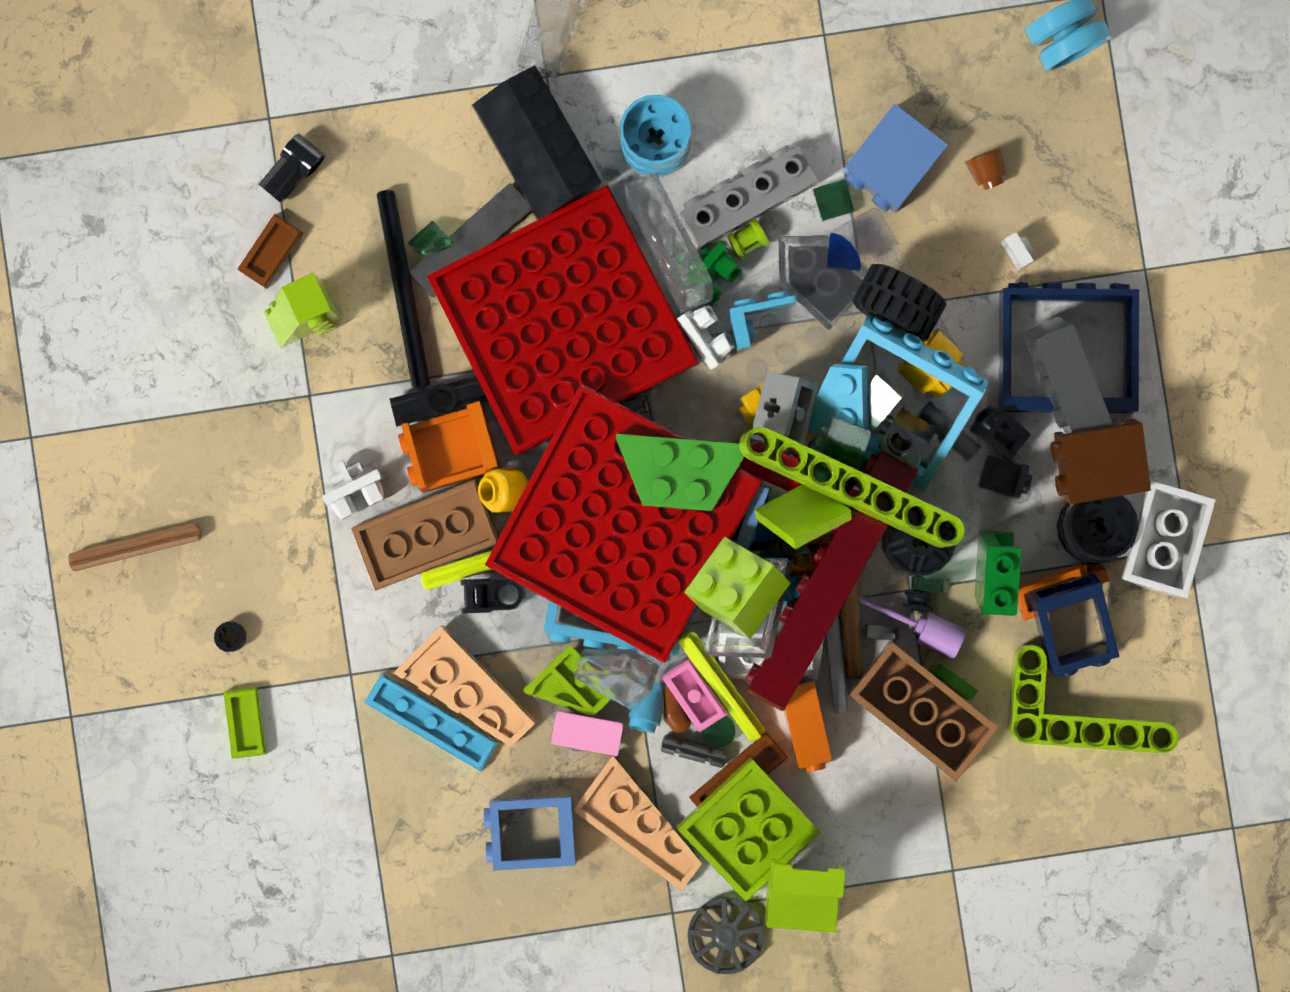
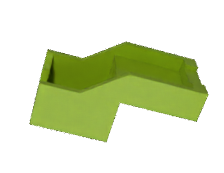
(803, 897)

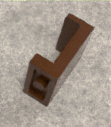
(1101, 462)

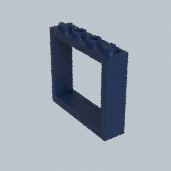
(1083, 293)

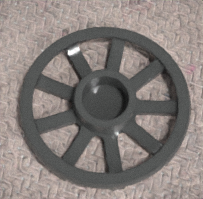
(725, 936)

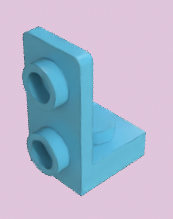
(743, 330)

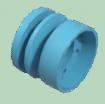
(656, 117)

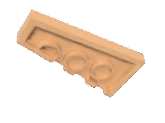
(631, 820)

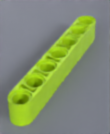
(868, 487)

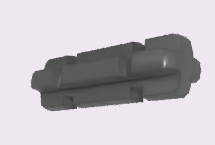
(694, 751)

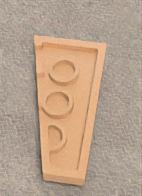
(459, 680)

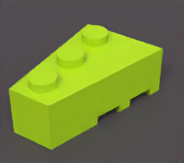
(301, 310)

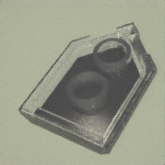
(820, 290)

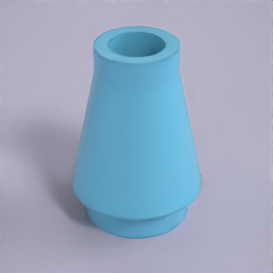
(647, 712)

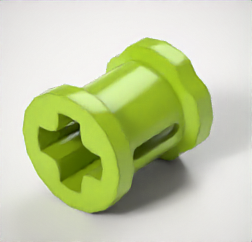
(748, 239)

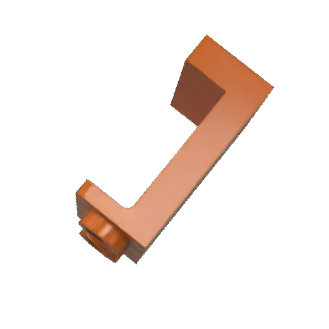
(449, 448)

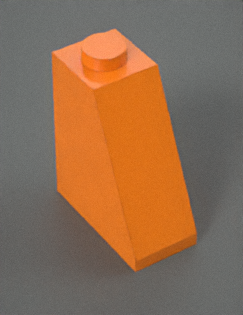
(807, 728)

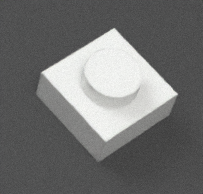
(1018, 250)

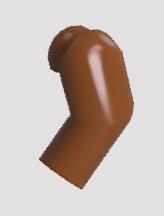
(674, 714)

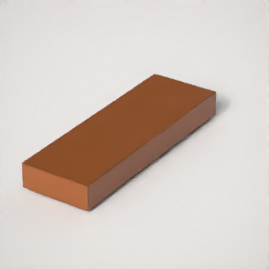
(762, 751)

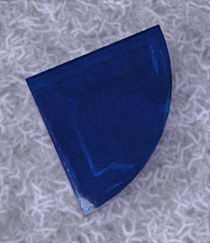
(842, 254)

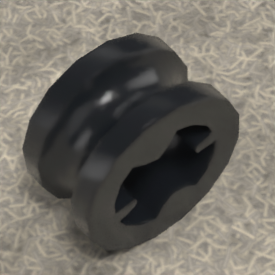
(918, 600)
(224, 645)

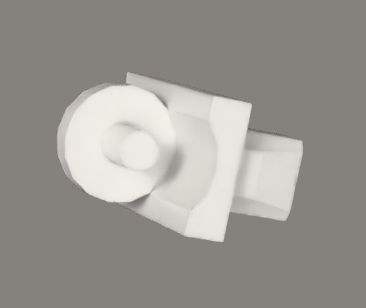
(702, 344)
(340, 498)

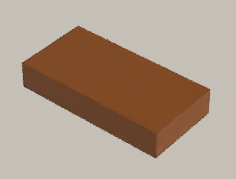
(270, 251)

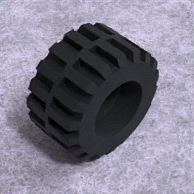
(899, 299)

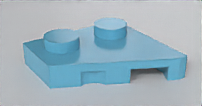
(842, 396)

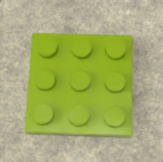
(746, 827)

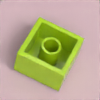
(737, 587)

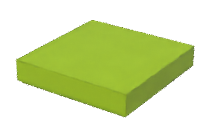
(802, 515)

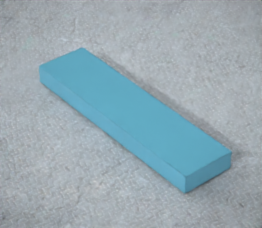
(431, 722)

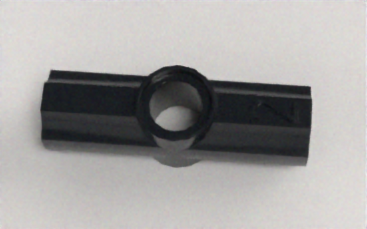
(419, 405)

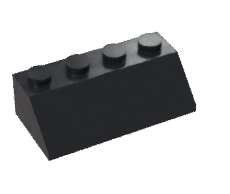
(536, 143)

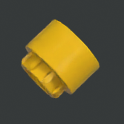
(923, 381)

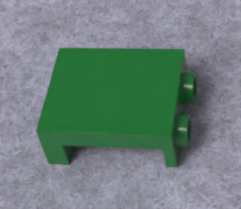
(997, 573)

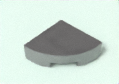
(882, 632)

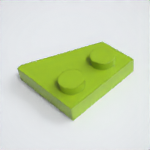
(560, 687)

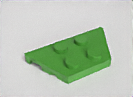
(679, 470)

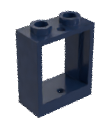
(1063, 595)

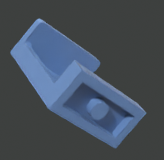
(893, 159)

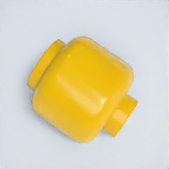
(502, 489)

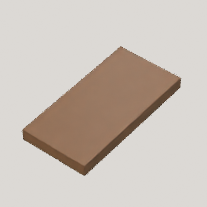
(425, 535)

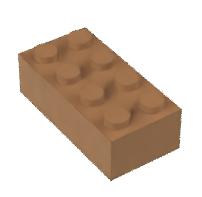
(923, 711)

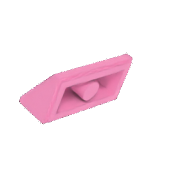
(694, 694)
(587, 733)

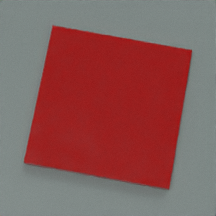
(558, 311)
(593, 543)

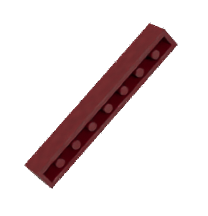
(825, 590)

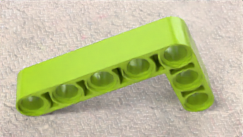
(1075, 724)

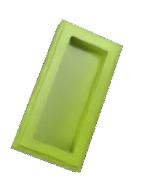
(245, 723)

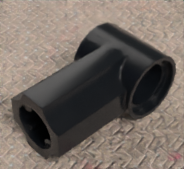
(297, 161)

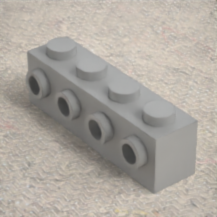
(748, 197)

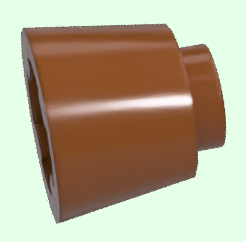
(987, 168)

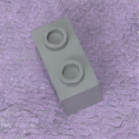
(785, 406)

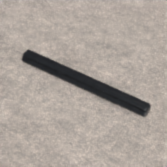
(403, 288)

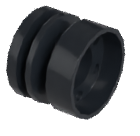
(1116, 523)
(915, 560)

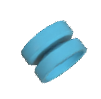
(1067, 31)

